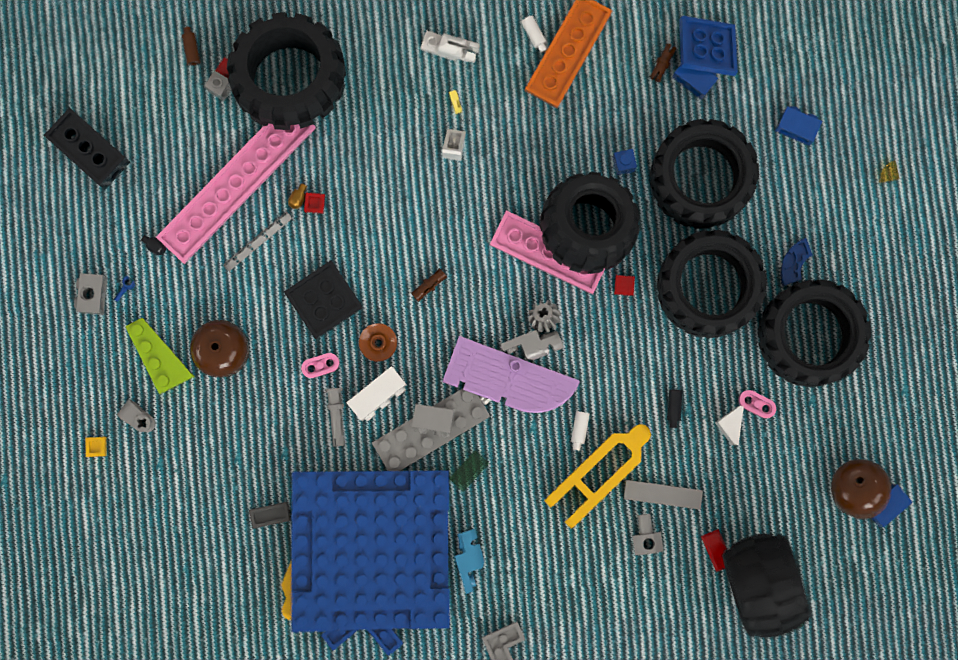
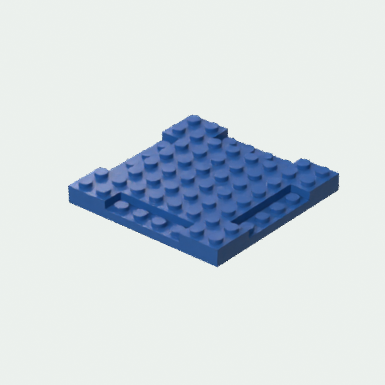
(369, 550)

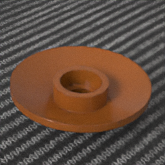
(378, 332)

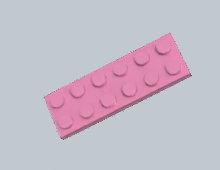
(524, 241)

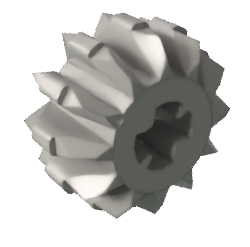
(544, 316)

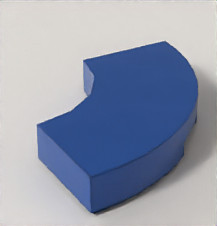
(793, 261)

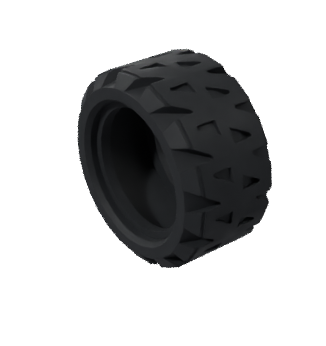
(726, 141)
(747, 265)
(852, 320)

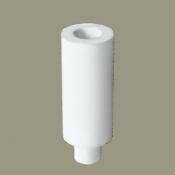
(534, 33)
(579, 429)

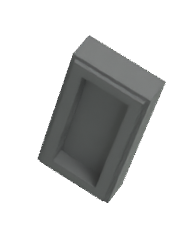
(269, 515)

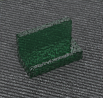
(469, 471)

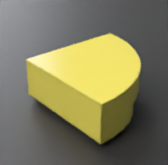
(455, 102)

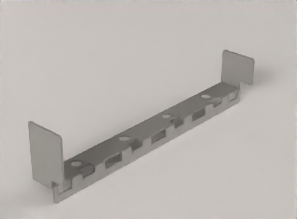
(260, 240)

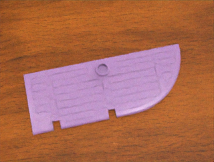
(499, 375)

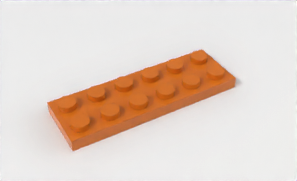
(568, 51)

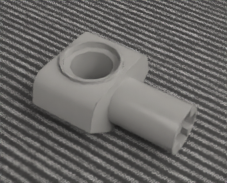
(646, 531)

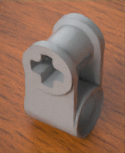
(134, 415)

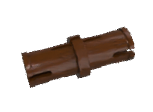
(663, 62)
(429, 285)

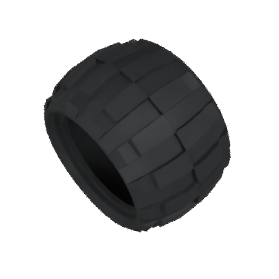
(583, 250)
(767, 585)

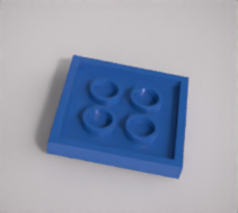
(708, 46)

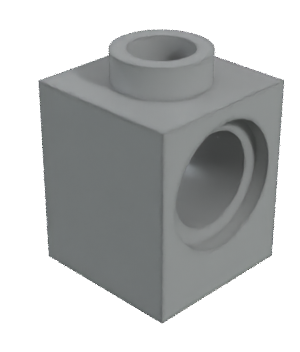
(218, 86)

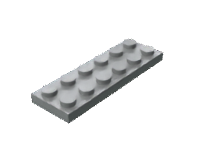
(405, 446)

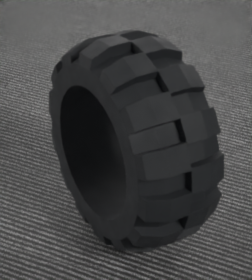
(279, 34)

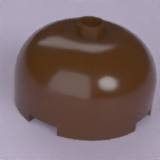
(230, 355)
(862, 499)

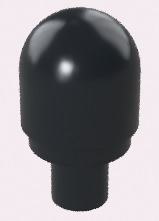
(154, 245)

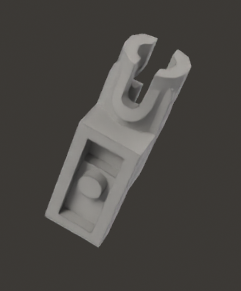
(533, 345)

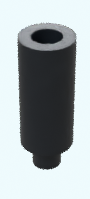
(674, 407)

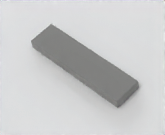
(663, 494)

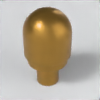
(297, 197)

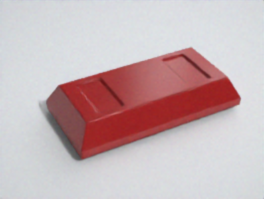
(715, 547)

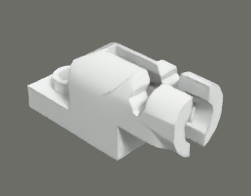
(450, 46)

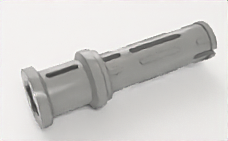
(335, 406)

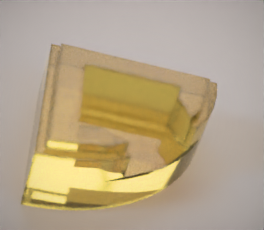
(889, 173)

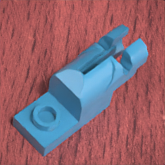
(470, 558)

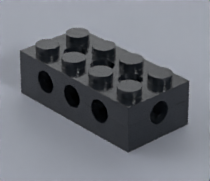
(74, 149)

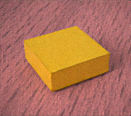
(96, 446)

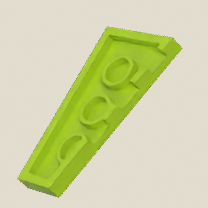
(161, 363)

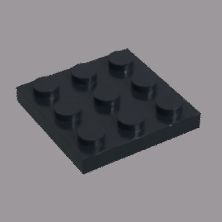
(323, 299)

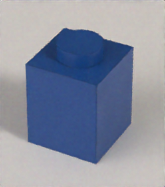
(624, 162)

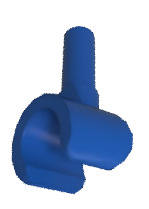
(125, 287)

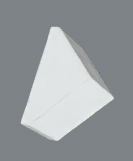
(453, 144)
(731, 425)

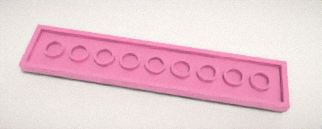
(230, 189)

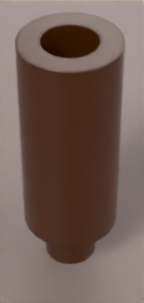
(190, 47)

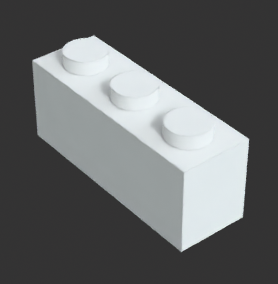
(377, 394)

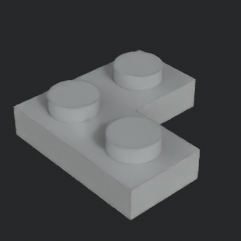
(501, 639)

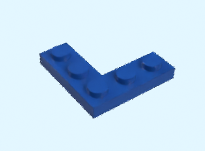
(386, 638)

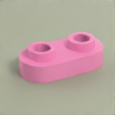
(320, 364)
(757, 403)

